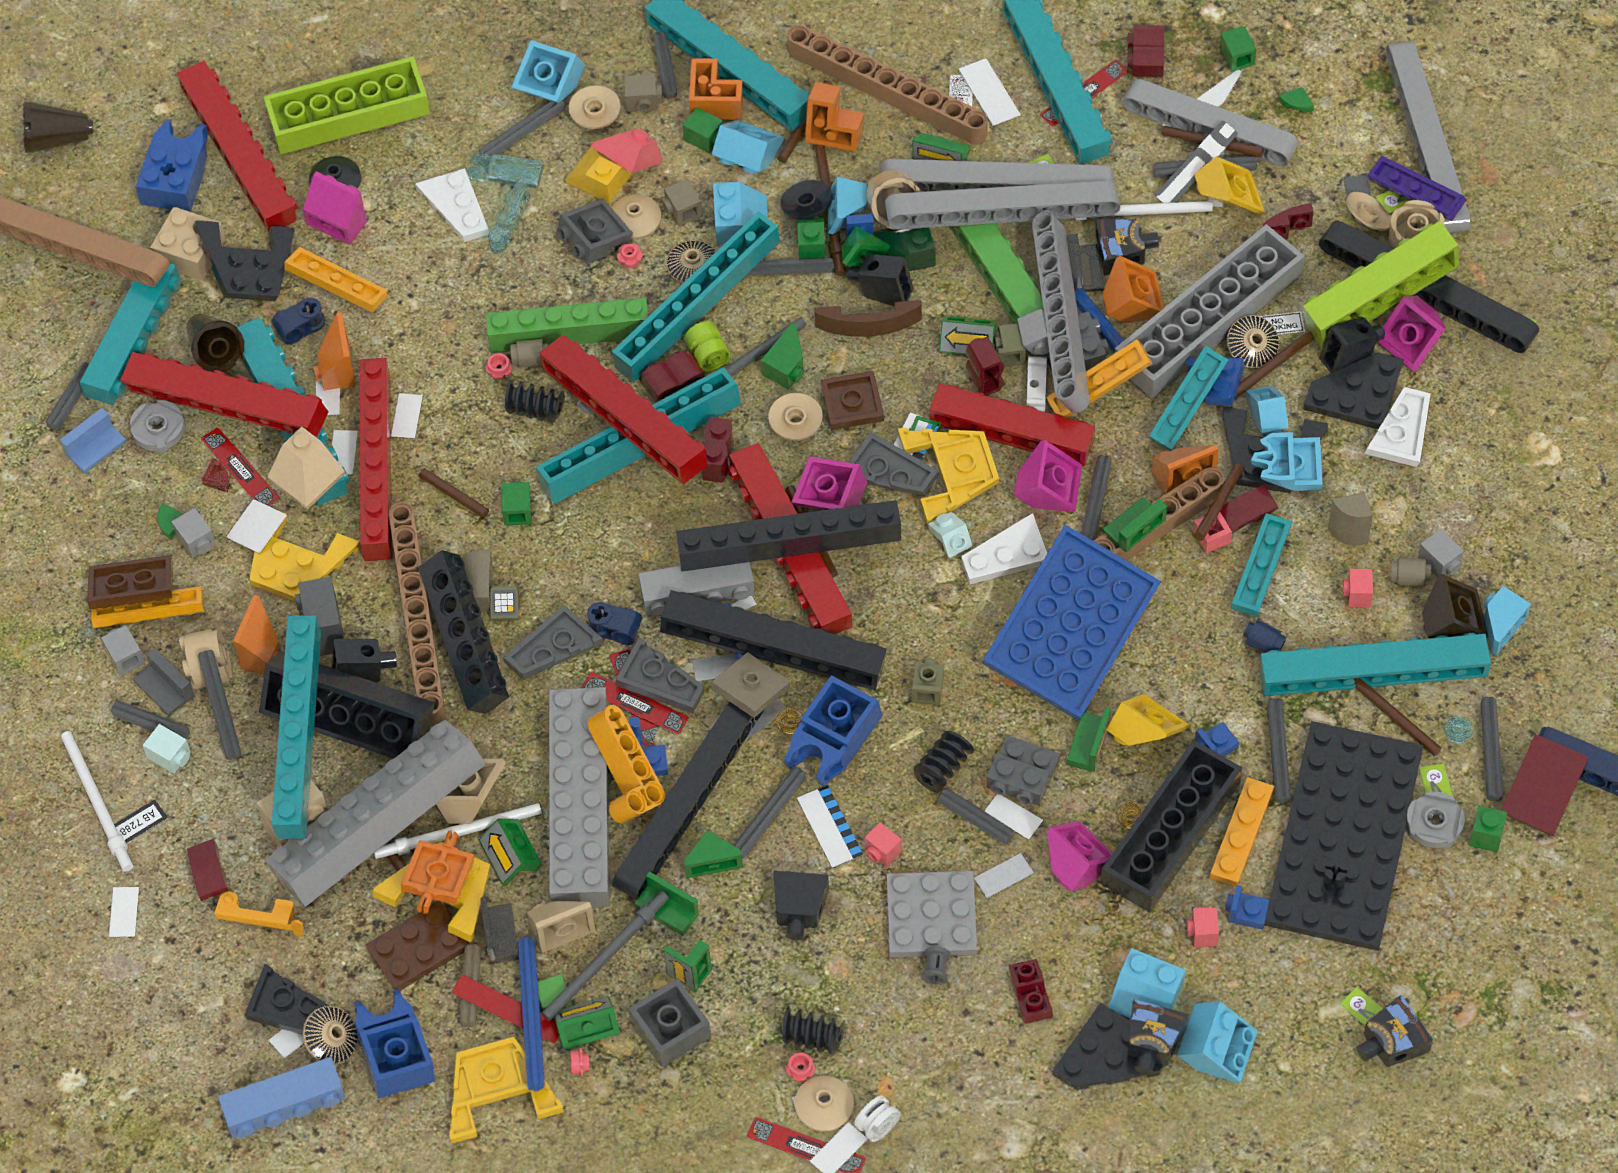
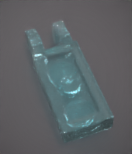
(506, 169)
(509, 218)

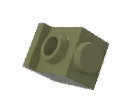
(1010, 345)
(928, 682)

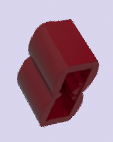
(1147, 51)
(984, 366)
(672, 375)
(718, 446)

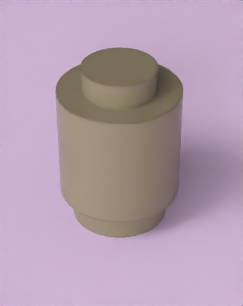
(526, 352)
(1410, 572)

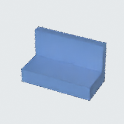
(92, 441)

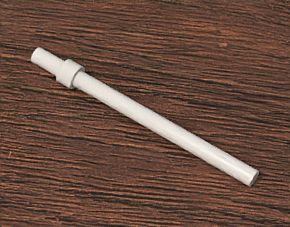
(1163, 208)
(116, 843)
(404, 845)

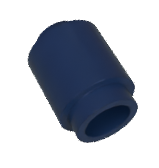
(1264, 637)

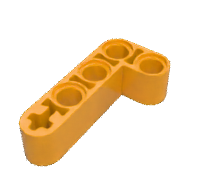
(627, 764)

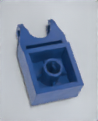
(173, 168)
(834, 728)
(394, 1048)

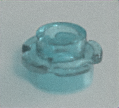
(1455, 735)

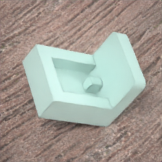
(951, 533)

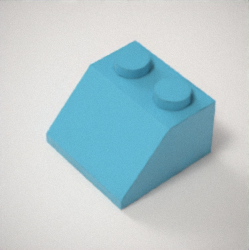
(548, 72)
(746, 146)
(734, 207)
(1147, 981)

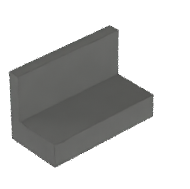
(164, 683)

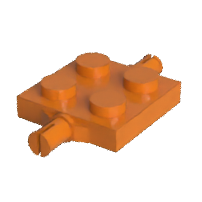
(437, 872)

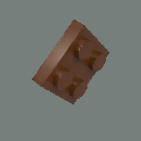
(852, 400)

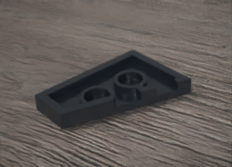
(280, 1002)

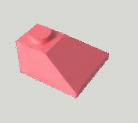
(630, 150)

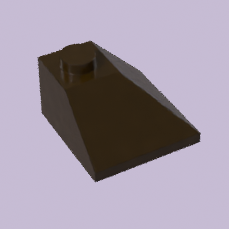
(1453, 609)

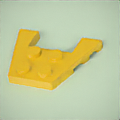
(962, 462)
(284, 565)
(469, 903)
(491, 1075)

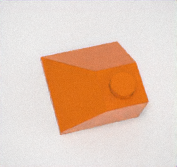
(1132, 292)
(334, 358)
(1181, 464)
(255, 638)

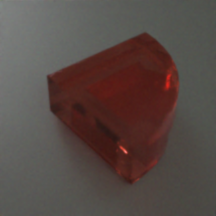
(216, 476)

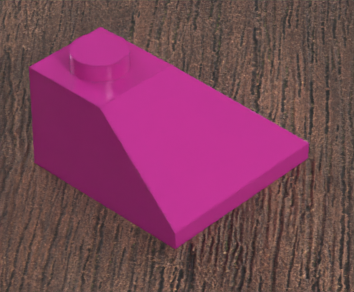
(1412, 331)
(1049, 479)
(830, 484)
(1076, 855)

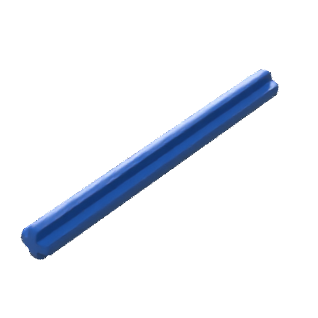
(531, 1014)

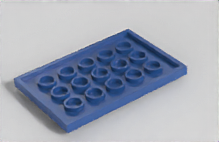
(1071, 622)

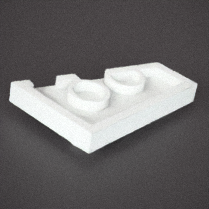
(456, 202)
(1403, 429)
(1006, 553)

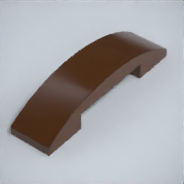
(868, 324)

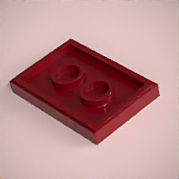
(1544, 785)

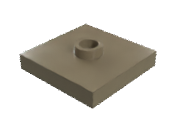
(750, 685)

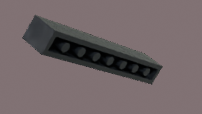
(789, 535)
(773, 639)

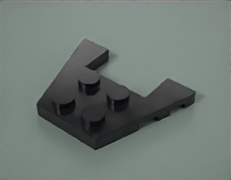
(243, 271)
(1244, 446)

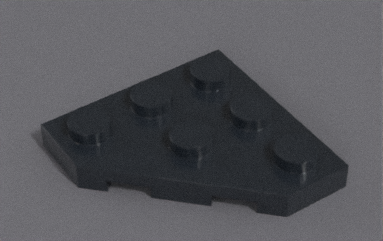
(1358, 391)
(1100, 1053)

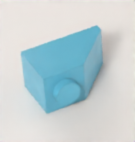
(847, 199)
(1268, 409)
(1503, 617)

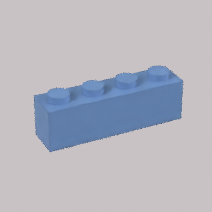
(282, 1098)

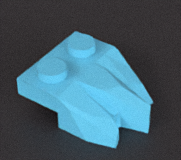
(1290, 461)

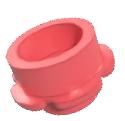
(632, 260)
(498, 360)
(803, 1060)
(579, 1062)

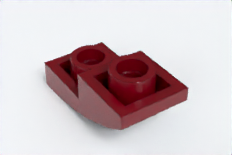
(1293, 218)
(1248, 508)
(207, 869)
(1030, 991)

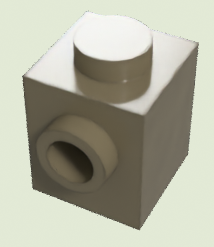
(642, 92)
(682, 202)

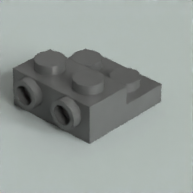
(592, 230)
(1093, 348)
(1022, 771)

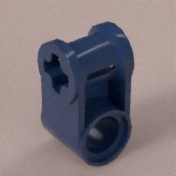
(296, 323)
(615, 623)

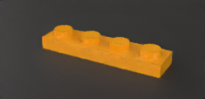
(335, 279)
(1109, 374)
(183, 602)
(1242, 832)

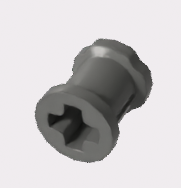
(936, 965)

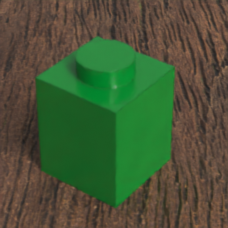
(1237, 48)
(701, 129)
(516, 503)
(1488, 829)

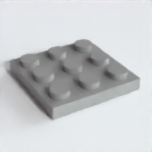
(931, 912)

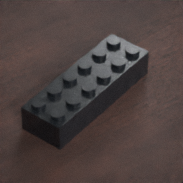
(355, 709)
(1171, 826)

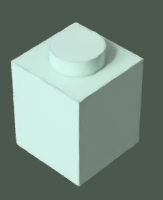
(167, 749)

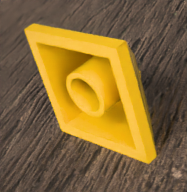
(598, 175)
(1229, 185)
(1143, 721)

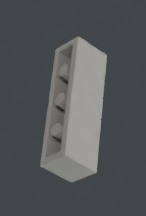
(712, 583)

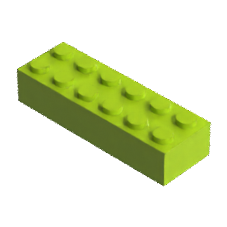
(347, 105)
(1385, 281)

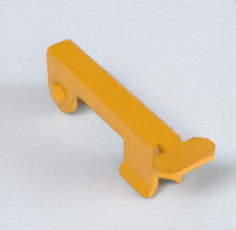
(280, 918)

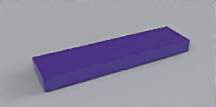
(1416, 187)

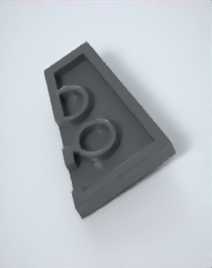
(552, 643)
(656, 678)

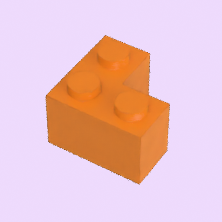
(713, 95)
(828, 123)

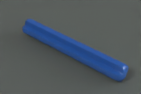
(1108, 332)

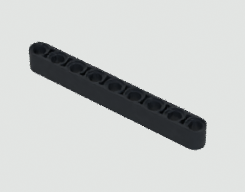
(1443, 295)
(684, 800)

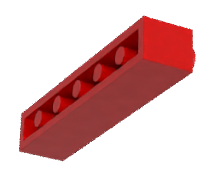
(1010, 423)

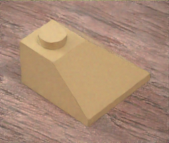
(305, 468)
(465, 800)
(560, 923)

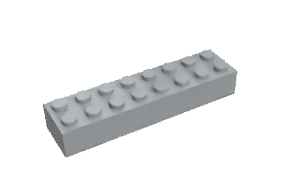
(1212, 304)
(577, 800)
(375, 812)

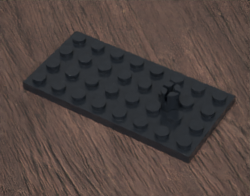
(1344, 836)

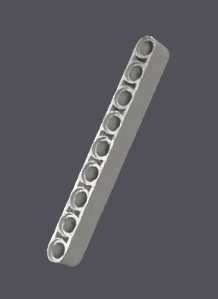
(1424, 124)
(959, 175)
(1001, 204)
(1060, 312)

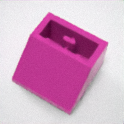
(334, 208)

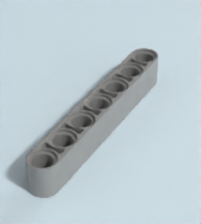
(1201, 117)

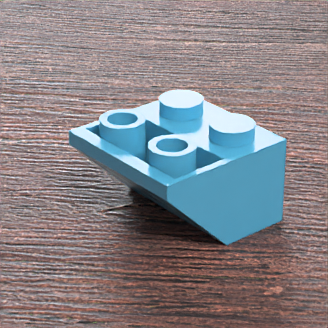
(1217, 1041)

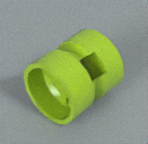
(707, 346)

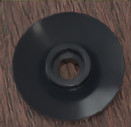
(345, 169)
(806, 199)

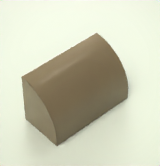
(1351, 519)
(479, 573)

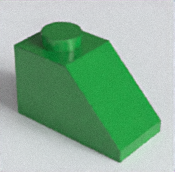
(811, 238)
(784, 360)

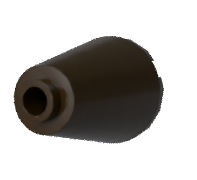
(53, 127)
(214, 342)

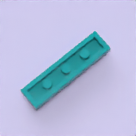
(1188, 398)
(1261, 565)

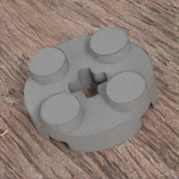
(159, 439)
(1435, 835)

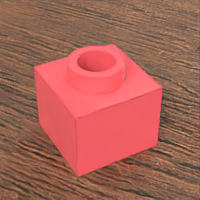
(1218, 535)
(1359, 588)
(882, 845)
(1203, 927)

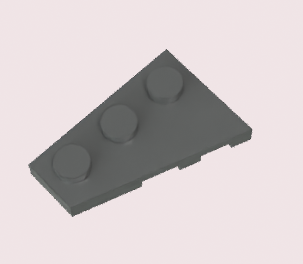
(893, 467)

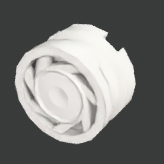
(877, 1118)

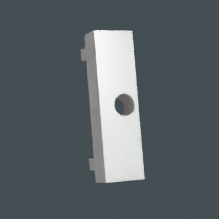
(1037, 378)

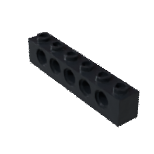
(463, 632)

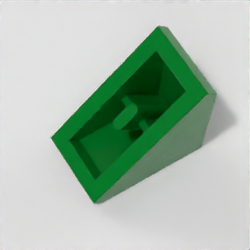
(861, 244)
(712, 856)

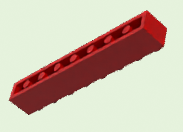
(236, 146)
(224, 395)
(624, 409)
(375, 460)
(804, 572)

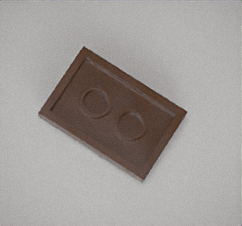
(130, 582)
(416, 947)

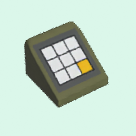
(504, 603)

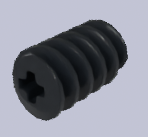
(533, 403)
(941, 760)
(811, 1031)

